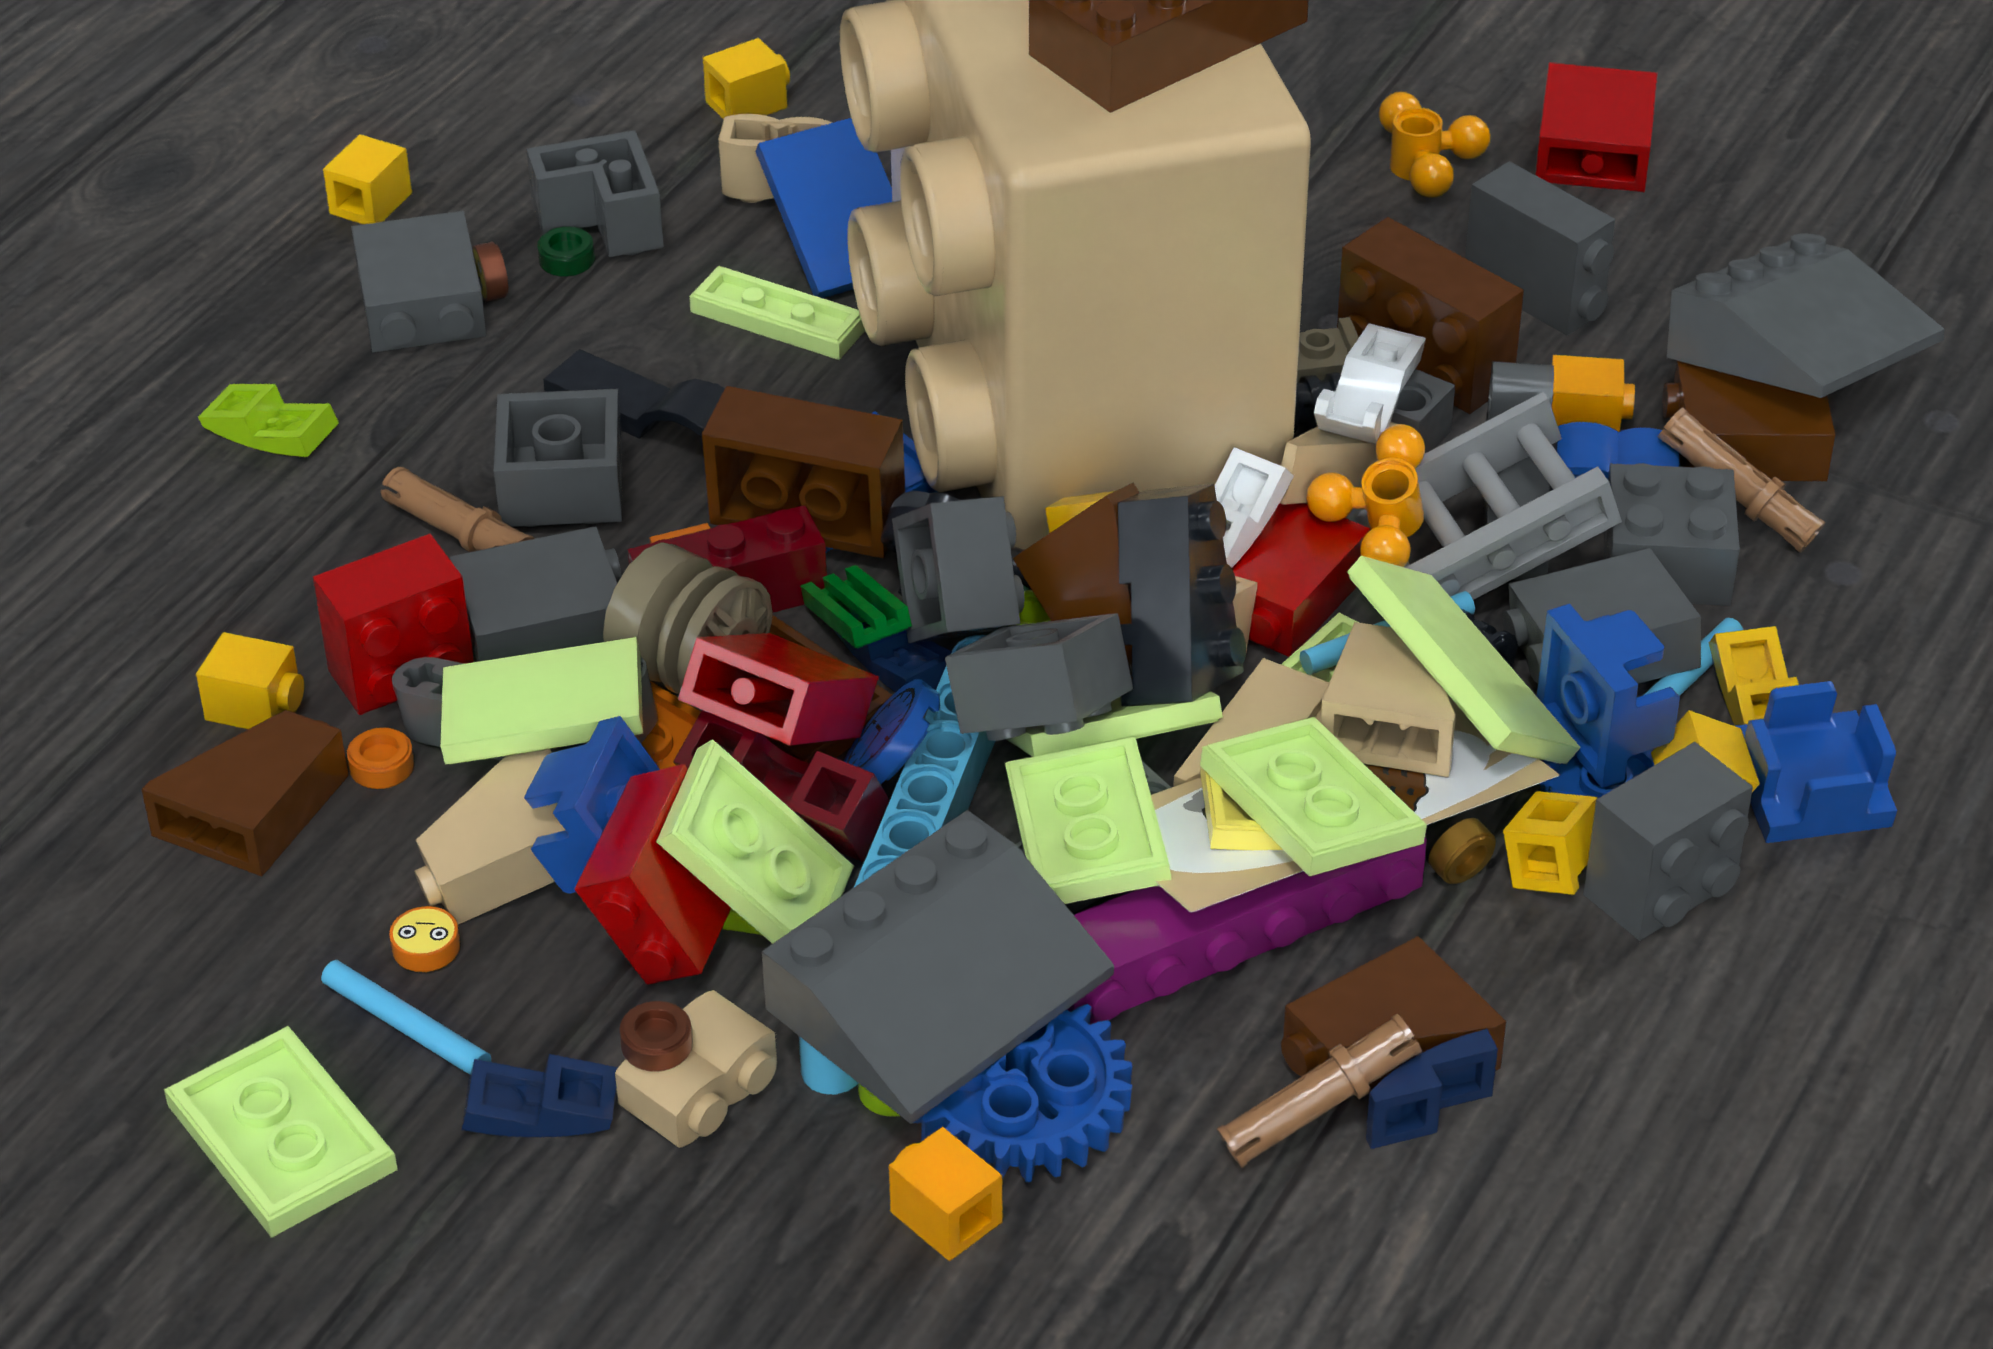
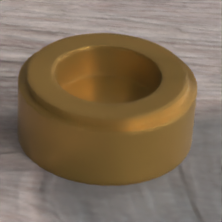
(1462, 851)

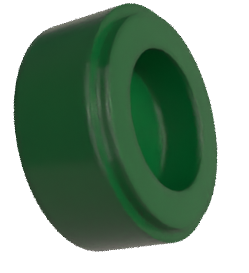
(566, 251)

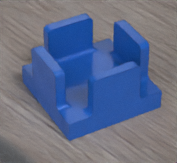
(1594, 695)
(1818, 766)
(587, 789)

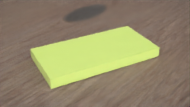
(1463, 661)

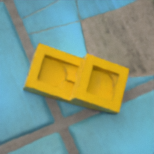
(1748, 669)

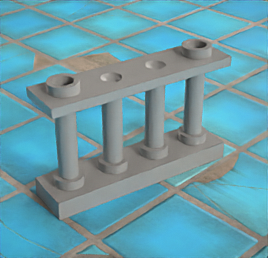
(1520, 535)

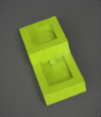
(261, 420)

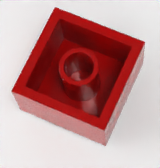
(388, 613)

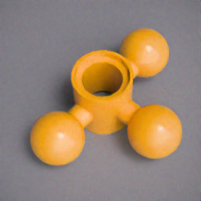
(1420, 138)
(1391, 477)

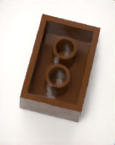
(1431, 292)
(792, 453)

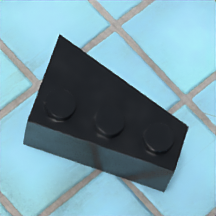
(1180, 595)

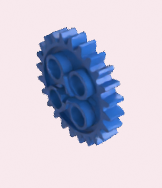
(1043, 1098)

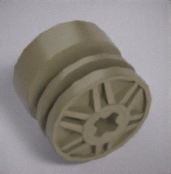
(678, 596)

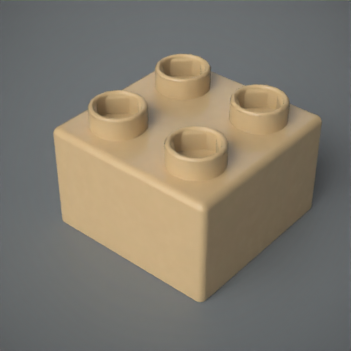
(1075, 276)

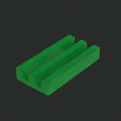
(867, 602)

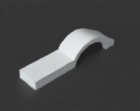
(1369, 384)

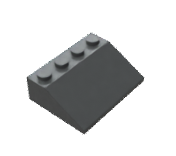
(1797, 319)
(933, 967)

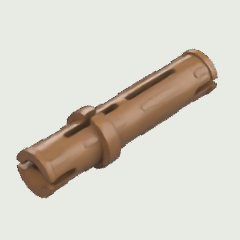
(1753, 489)
(472, 526)
(1319, 1090)

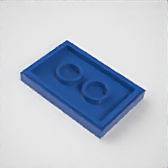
(816, 185)

